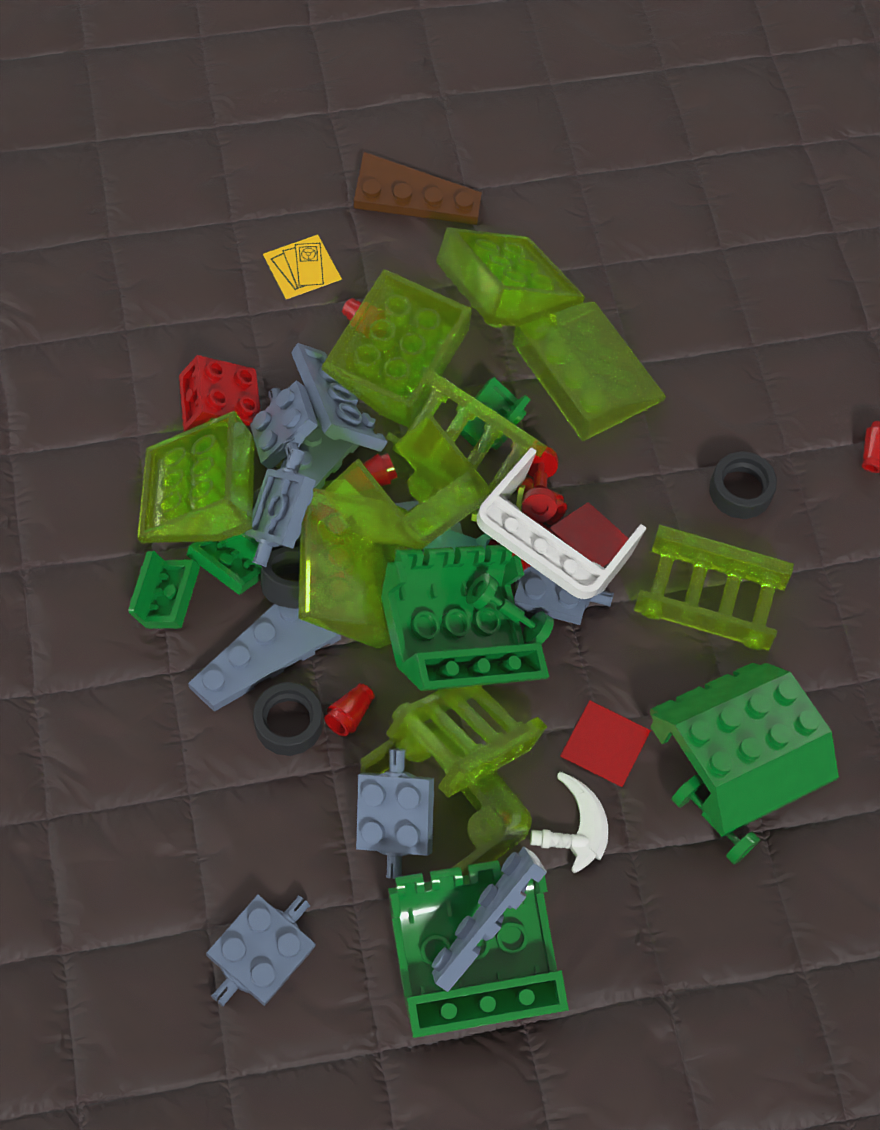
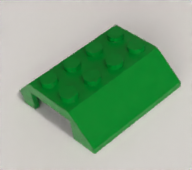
(440, 636)
(750, 742)
(507, 980)

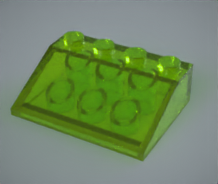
(505, 276)
(395, 343)
(586, 368)
(199, 484)
(342, 576)

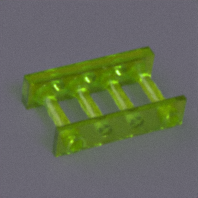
(467, 410)
(724, 558)
(479, 759)

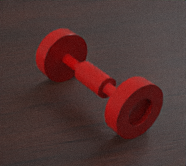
(540, 502)

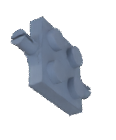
(283, 424)
(280, 507)
(539, 593)
(395, 813)
(260, 950)

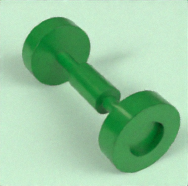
(484, 590)
(688, 792)

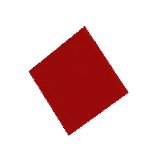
(590, 534)
(605, 743)

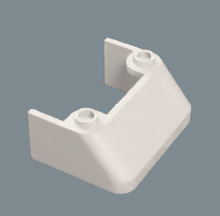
(541, 548)

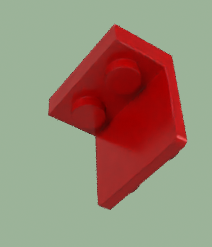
(217, 388)

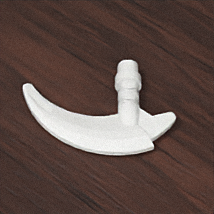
(593, 829)

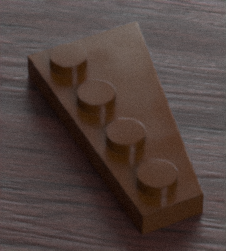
(409, 192)

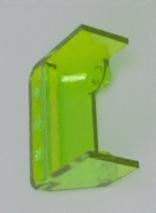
(442, 484)
(500, 815)

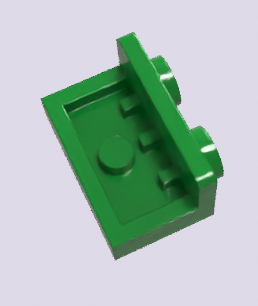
(501, 401)
(229, 561)
(163, 591)

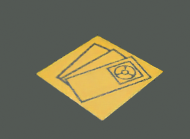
(302, 266)

